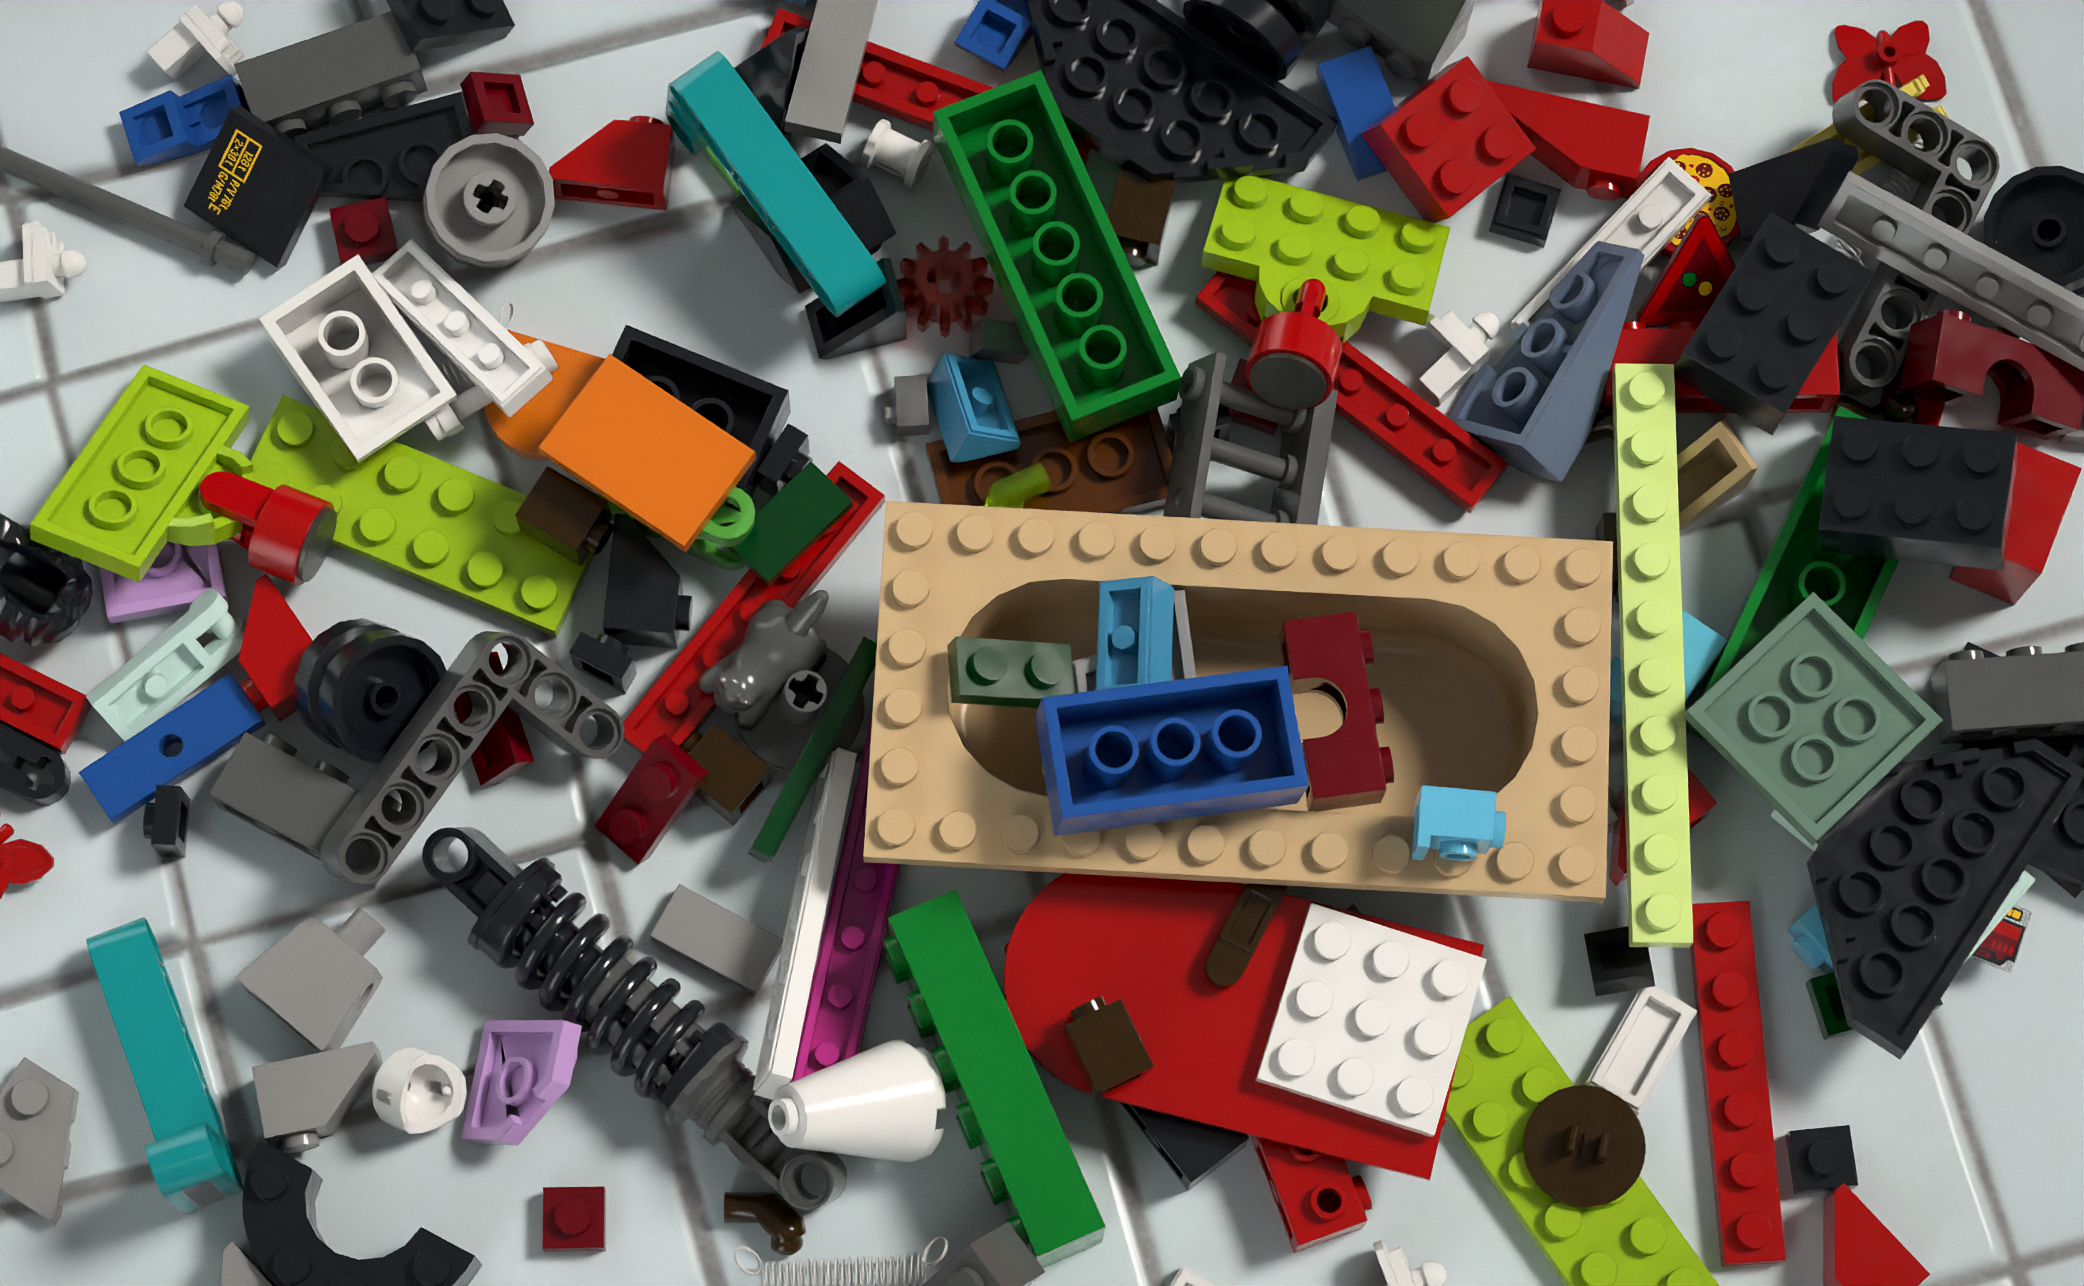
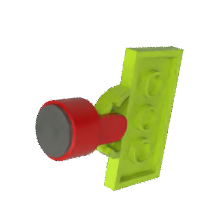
(1317, 277)
(169, 474)

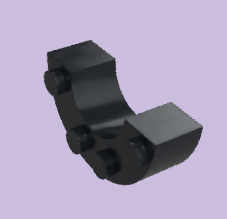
(292, 1252)

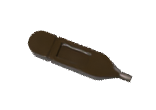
(1242, 933)

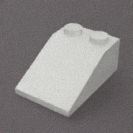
(357, 358)

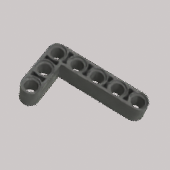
(1939, 186)
(458, 741)

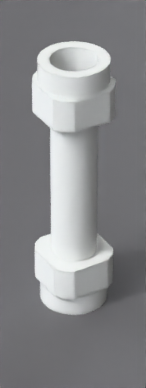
(449, 418)

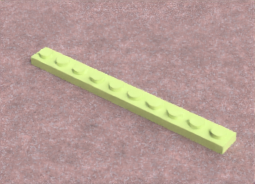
(1652, 657)

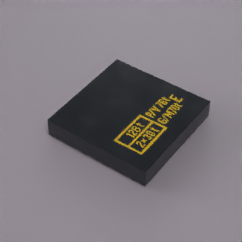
(258, 186)

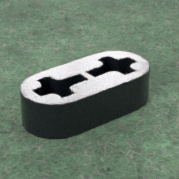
(36, 755)

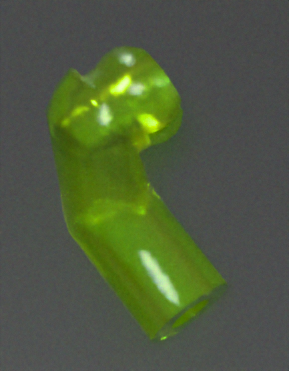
(1018, 487)

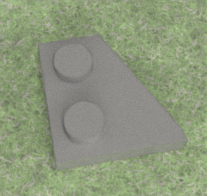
(35, 1137)

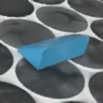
(971, 408)
(1134, 632)

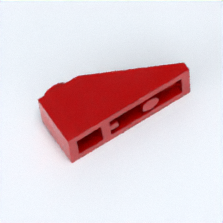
(1580, 140)

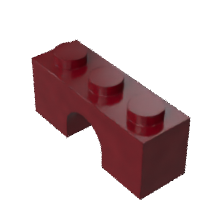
(1952, 356)
(1331, 659)

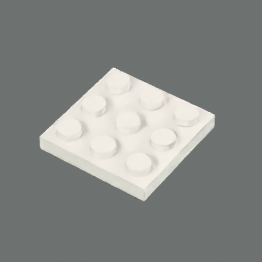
(1371, 1020)

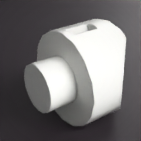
(411, 1094)

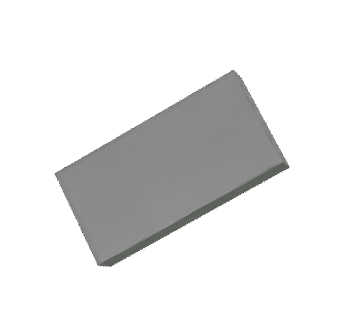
(717, 939)

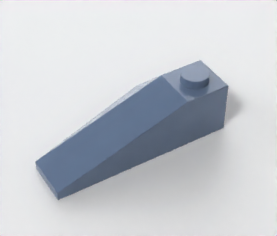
(1549, 385)

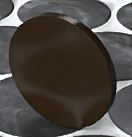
(1584, 1146)

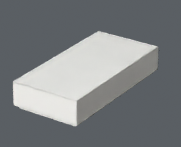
(1642, 1046)

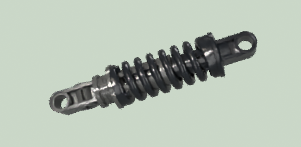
(623, 1008)

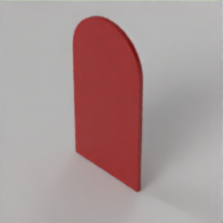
(1205, 1041)

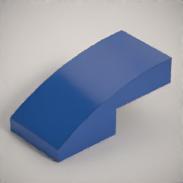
(996, 32)
(1358, 100)
(183, 125)

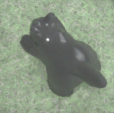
(773, 649)

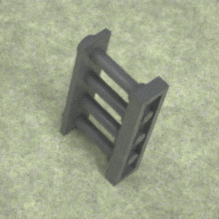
(1295, 474)

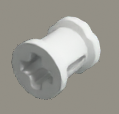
(897, 154)

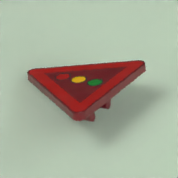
(1690, 278)

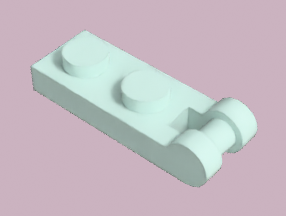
(169, 667)

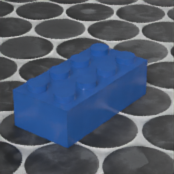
(1171, 750)

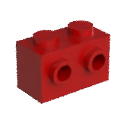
(1312, 1193)

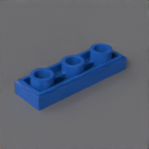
(205, 727)

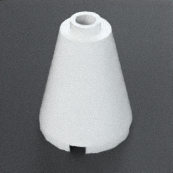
(865, 1105)

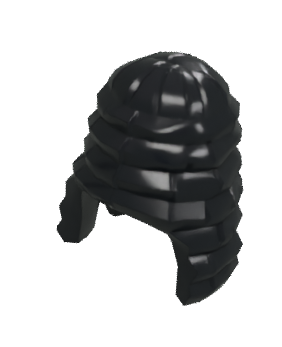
(39, 588)

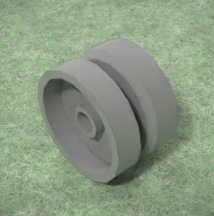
(494, 167)

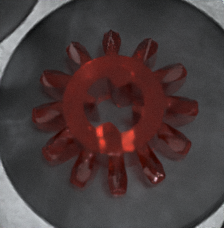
(966, 283)

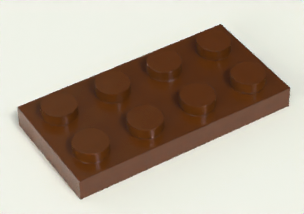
(1104, 472)

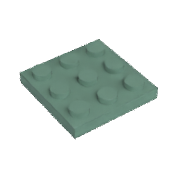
(1812, 718)

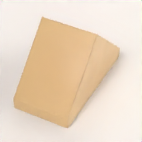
(1711, 473)

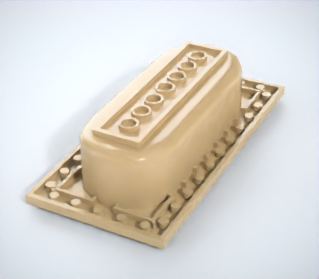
(1481, 660)

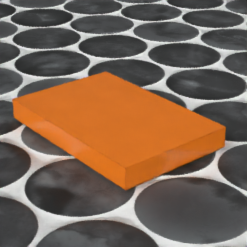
(647, 452)

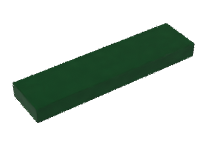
(815, 752)

